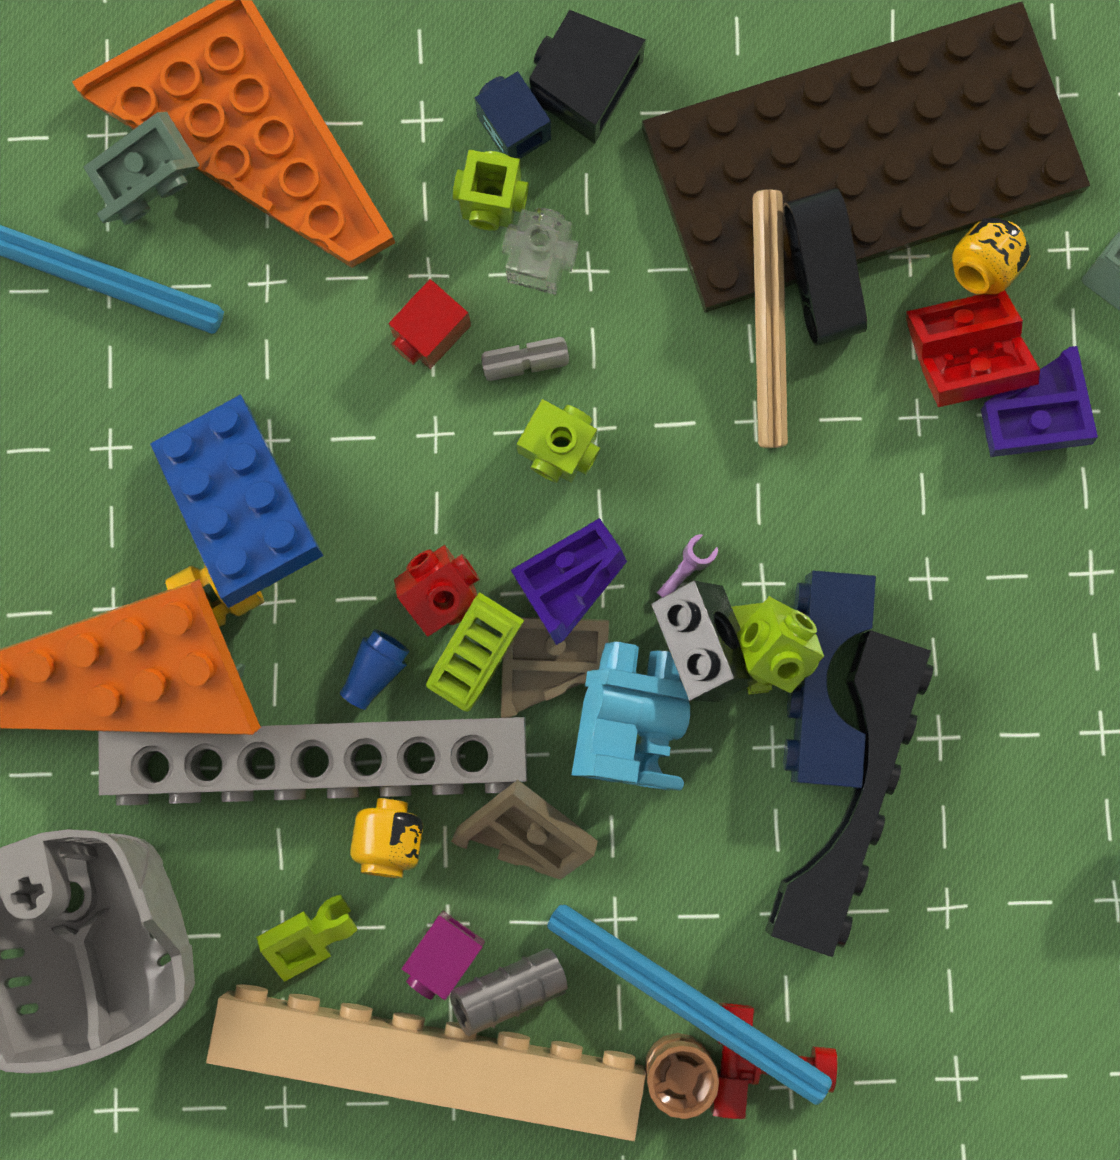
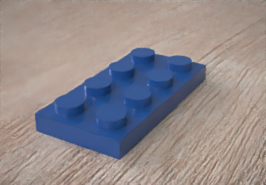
(235, 501)

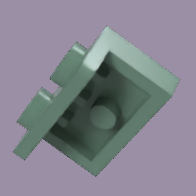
(141, 167)

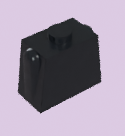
(585, 72)

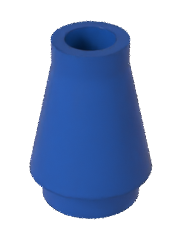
(374, 667)

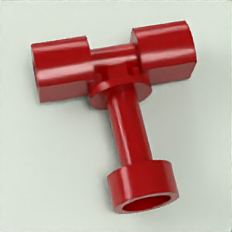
(738, 1072)

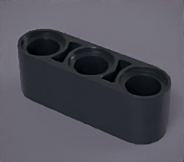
(825, 266)

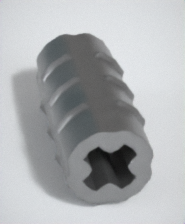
(508, 991)

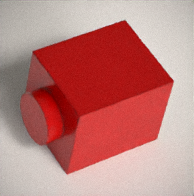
(428, 325)

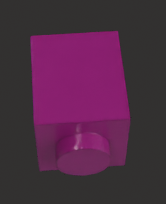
(442, 957)

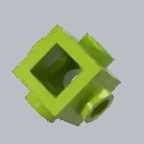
(488, 174)
(553, 425)
(779, 645)

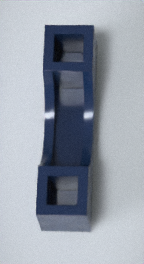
(823, 743)

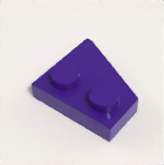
(1042, 415)
(570, 577)

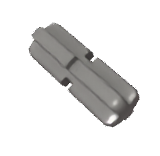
(513, 361)

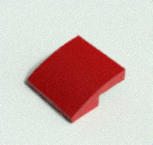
(972, 348)

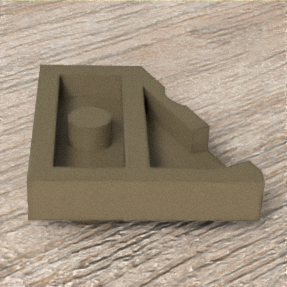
(541, 670)
(528, 832)

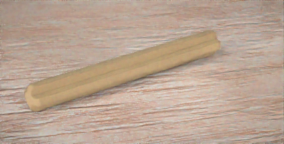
(770, 318)

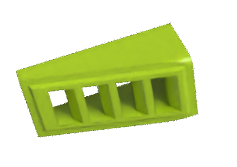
(460, 681)

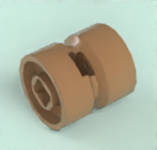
(681, 1076)

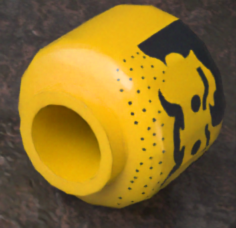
(990, 256)
(386, 839)

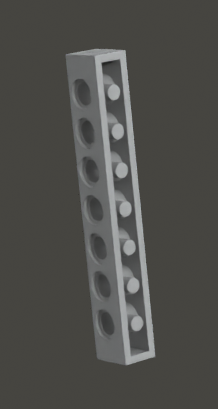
(126, 758)

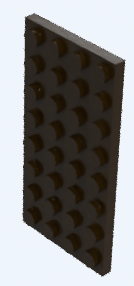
(908, 132)

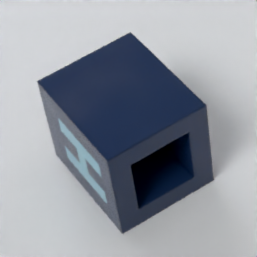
(512, 116)

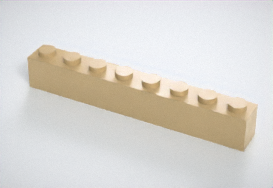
(427, 1063)

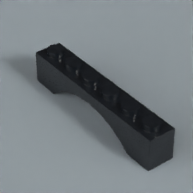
(816, 897)

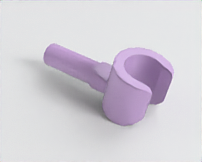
(686, 567)

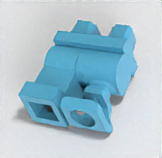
(630, 703)

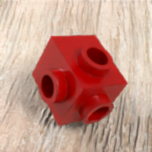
(437, 588)

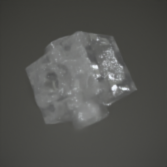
(539, 250)

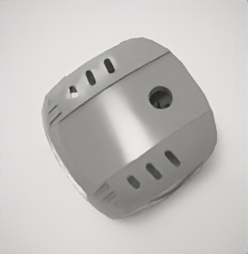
(89, 968)

